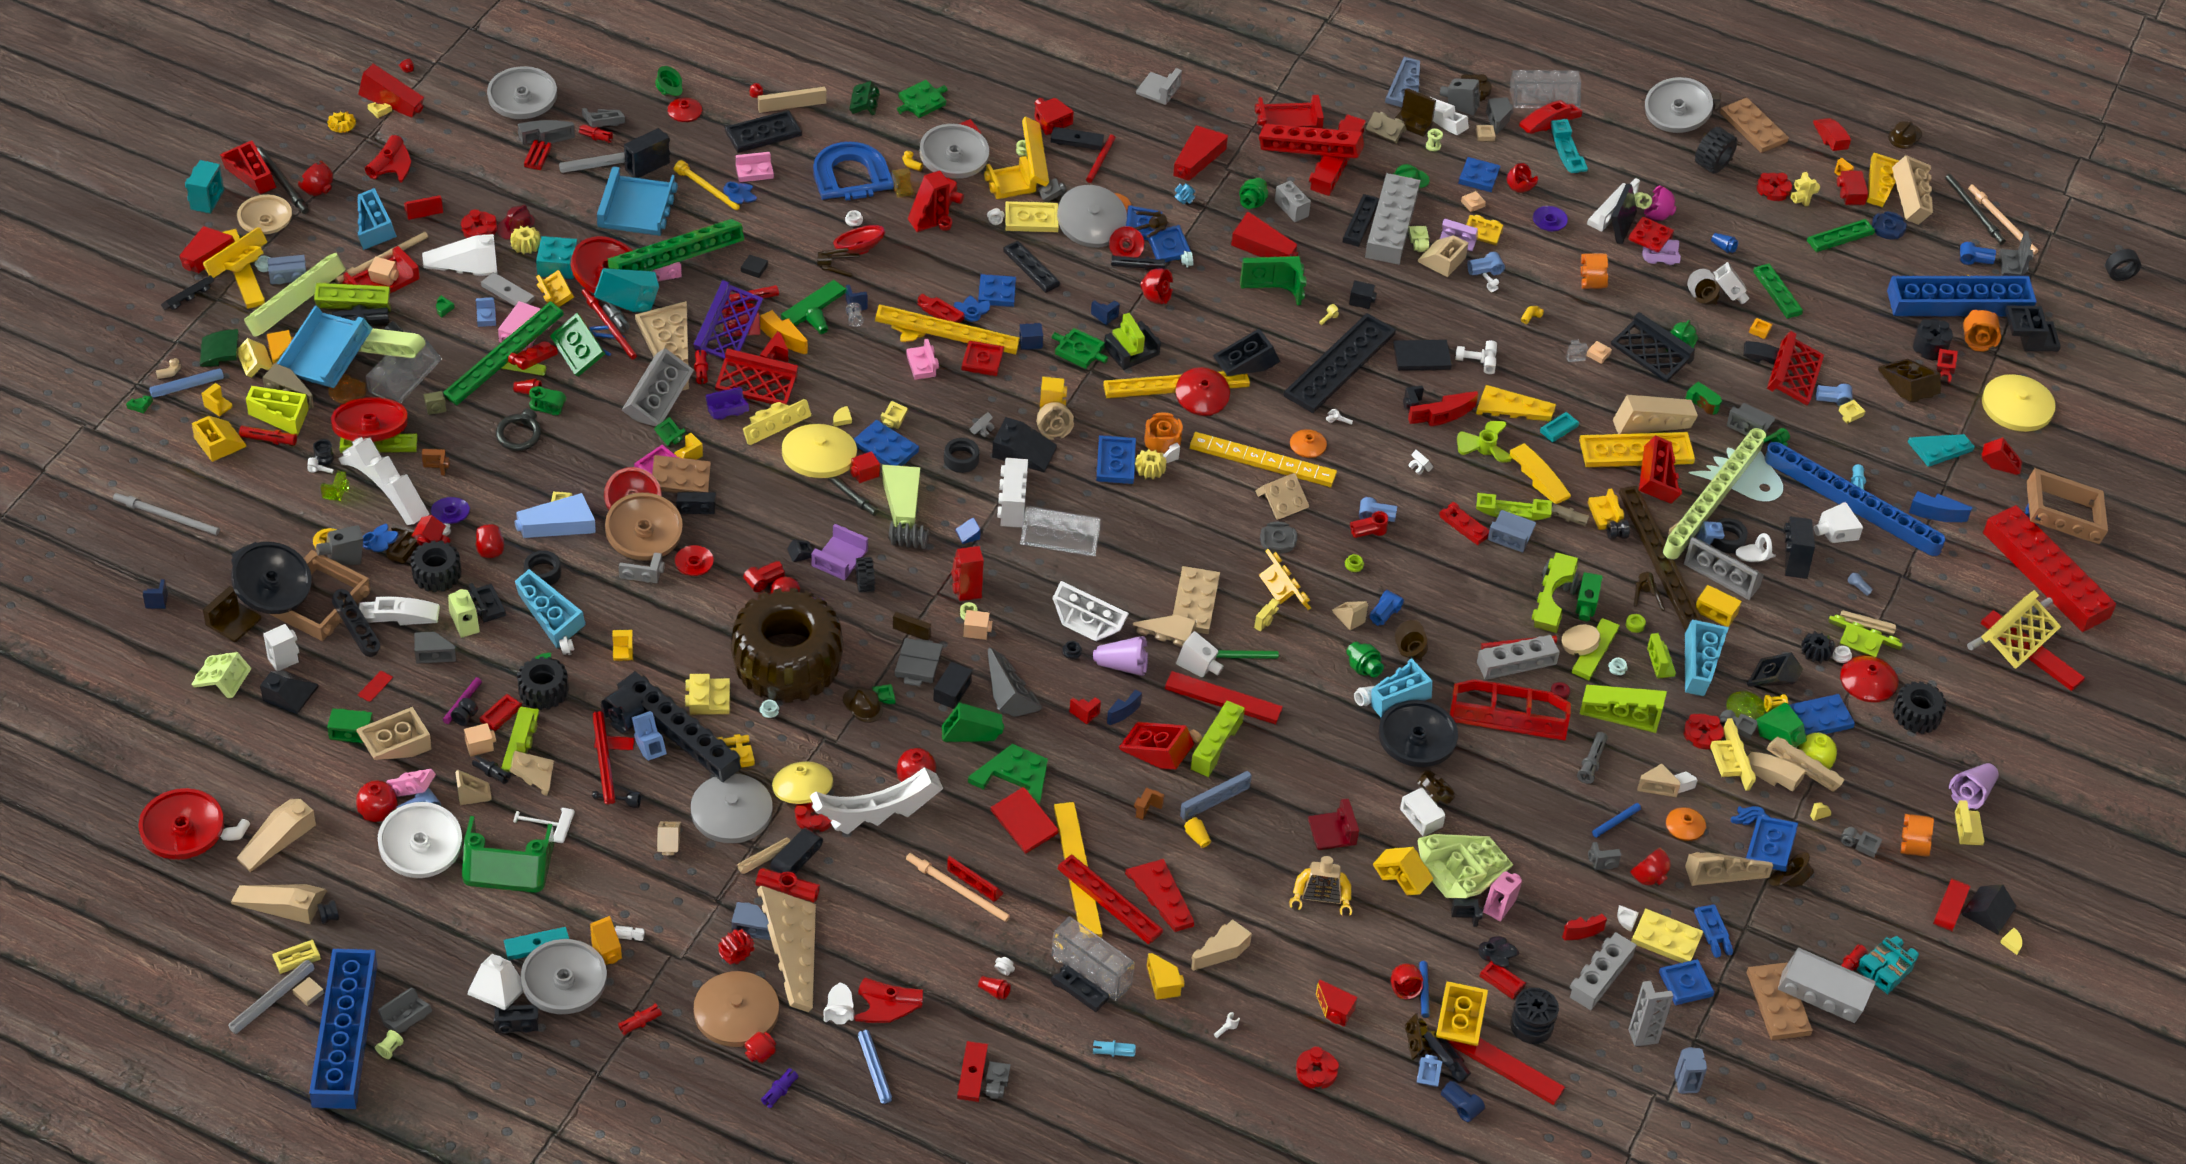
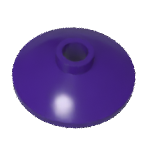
(1550, 218)
(450, 510)

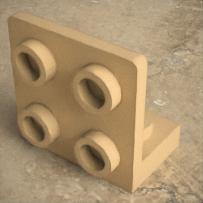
(1284, 496)

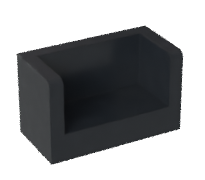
(952, 685)

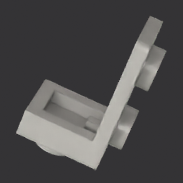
(643, 573)

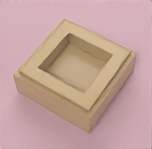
(1485, 133)
(308, 991)

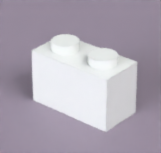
(281, 647)
(1422, 812)

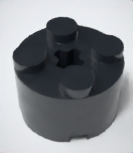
(1932, 337)
(622, 706)

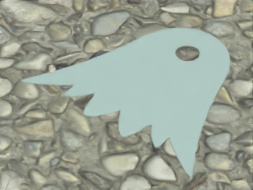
(1748, 484)

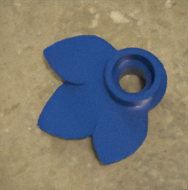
(739, 192)
(972, 309)
(379, 538)

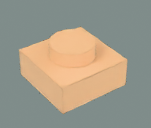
(1473, 201)
(1599, 352)

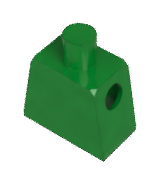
(1588, 600)

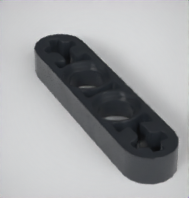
(359, 621)

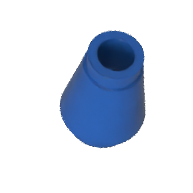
(1725, 242)

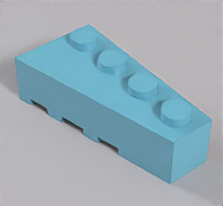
(551, 609)
(1702, 652)

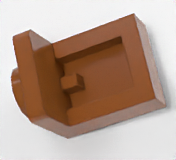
(435, 459)
(1148, 799)

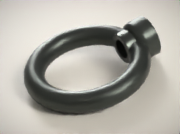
(527, 418)

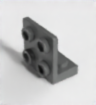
(2017, 261)
(1748, 418)

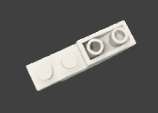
(400, 609)

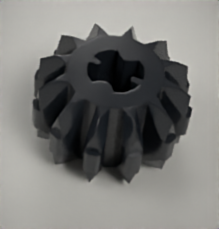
(1817, 647)

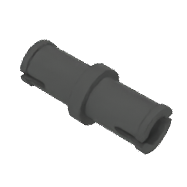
(616, 317)

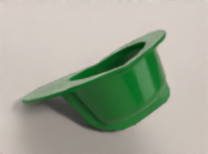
(668, 81)
(1412, 172)
(1685, 332)

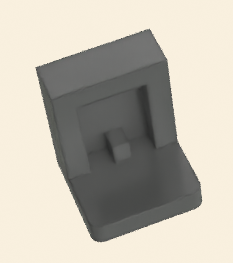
(1052, 190)
(1604, 859)

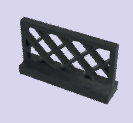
(1661, 338)

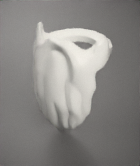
(1756, 551)
(839, 1005)

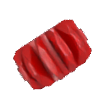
(736, 946)

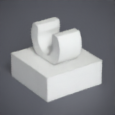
(1421, 461)

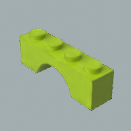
(1561, 571)
(1210, 747)

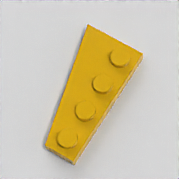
(1880, 179)
(1509, 403)

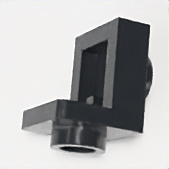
(1412, 396)
(1467, 909)

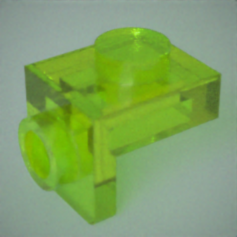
(336, 490)

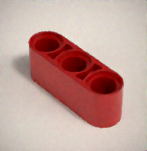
(1951, 904)

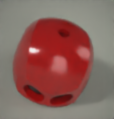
(1520, 178)
(489, 541)
(1405, 980)

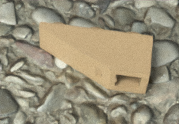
(1172, 628)
(1226, 945)

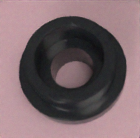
(1072, 650)

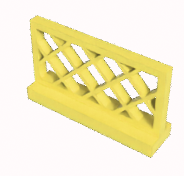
(2009, 620)

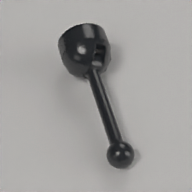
(632, 799)

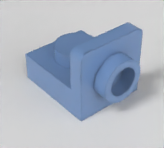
(486, 312)
(1709, 531)
(1429, 1071)

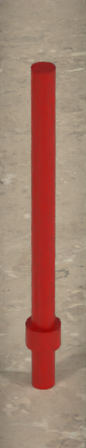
(594, 304)

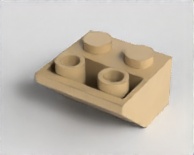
(1445, 255)

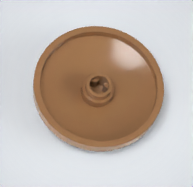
(643, 526)
(735, 1008)

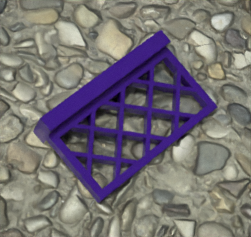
(714, 314)

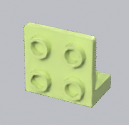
(225, 671)

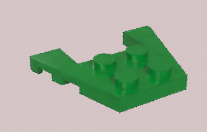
(1016, 767)

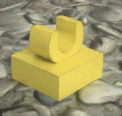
(1851, 411)

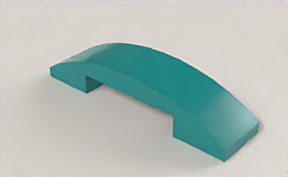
(1566, 148)

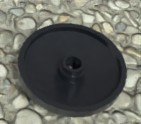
(271, 577)
(1418, 733)

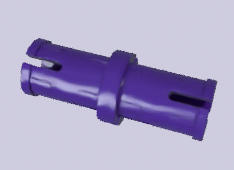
(779, 1088)

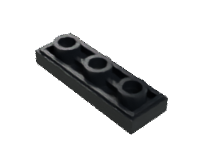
(1077, 138)
(188, 294)

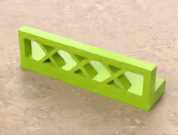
(348, 296)

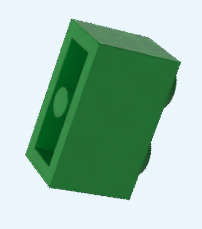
(344, 724)

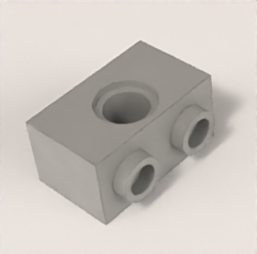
(1292, 201)

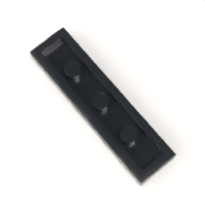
(1360, 220)
(1031, 266)

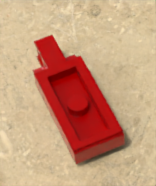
(940, 309)

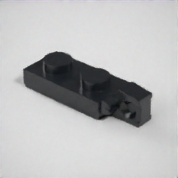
(1448, 1055)

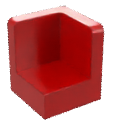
(1085, 710)

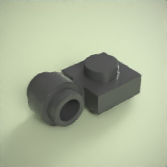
(1745, 724)
(1866, 843)
(997, 1079)

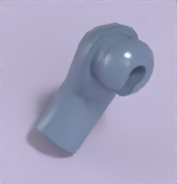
(1857, 580)

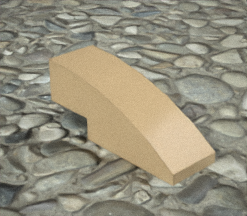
(1776, 770)

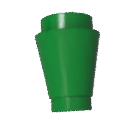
(817, 320)

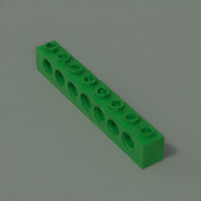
(680, 247)

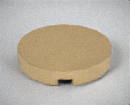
(1581, 639)

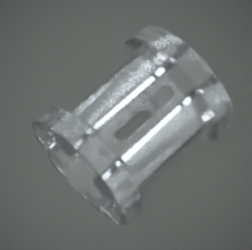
(851, 320)

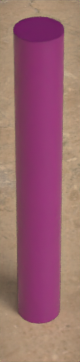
(467, 694)

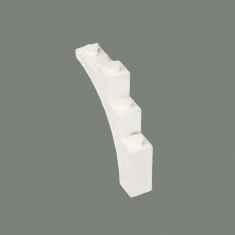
(381, 470)
(876, 807)

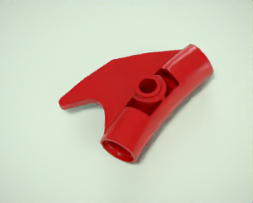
(391, 158)
(887, 1001)

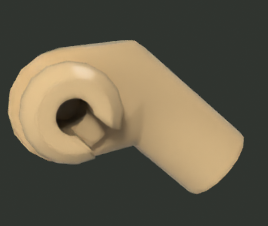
(170, 371)

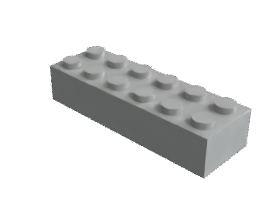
(1392, 218)

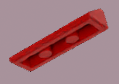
(973, 879)

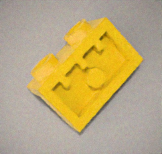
(1488, 230)
(1605, 509)

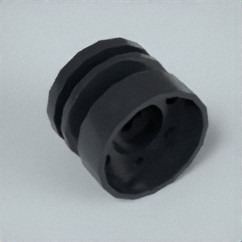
(1534, 1015)

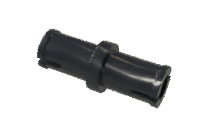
(491, 769)

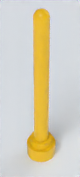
(683, 168)

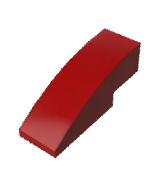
(1832, 134)

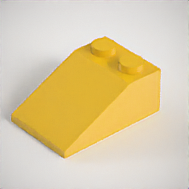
(1461, 1013)

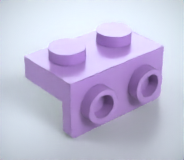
(1668, 254)

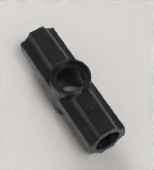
(372, 316)

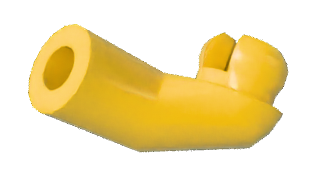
(910, 163)
(1530, 312)

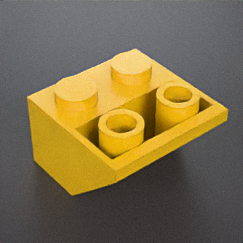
(216, 437)

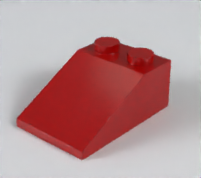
(1158, 744)

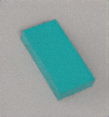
(1559, 427)

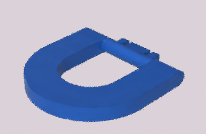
(851, 151)

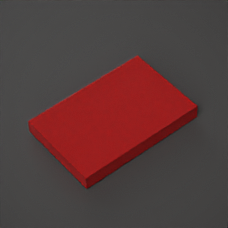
(1024, 820)

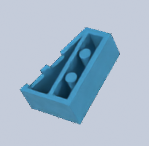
(373, 220)

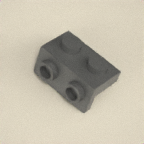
(404, 1011)

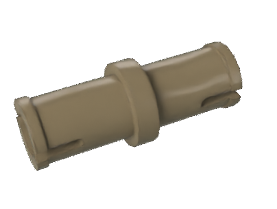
(1569, 514)

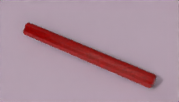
(603, 757)

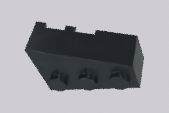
(1799, 547)

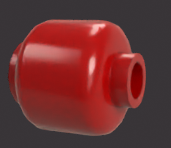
(760, 1047)

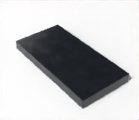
(763, 131)

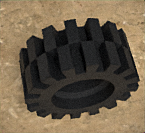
(865, 574)

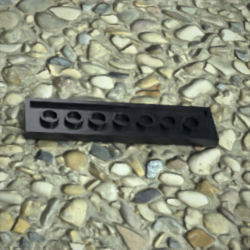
(1339, 363)

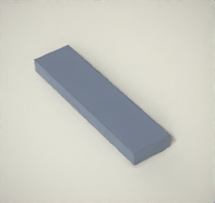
(1215, 795)

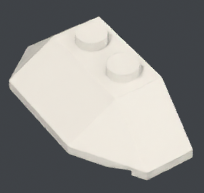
(1087, 613)

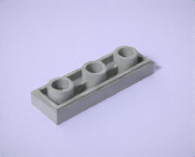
(506, 290)

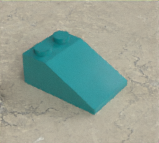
(628, 289)

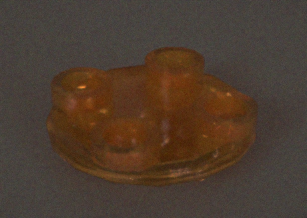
(347, 390)

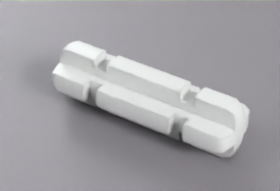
(628, 933)

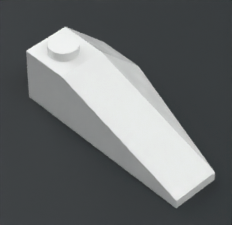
(467, 255)

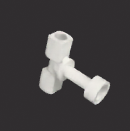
(1486, 356)

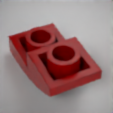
(1582, 929)

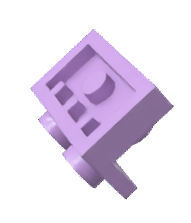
(1461, 231)

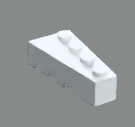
(1013, 492)

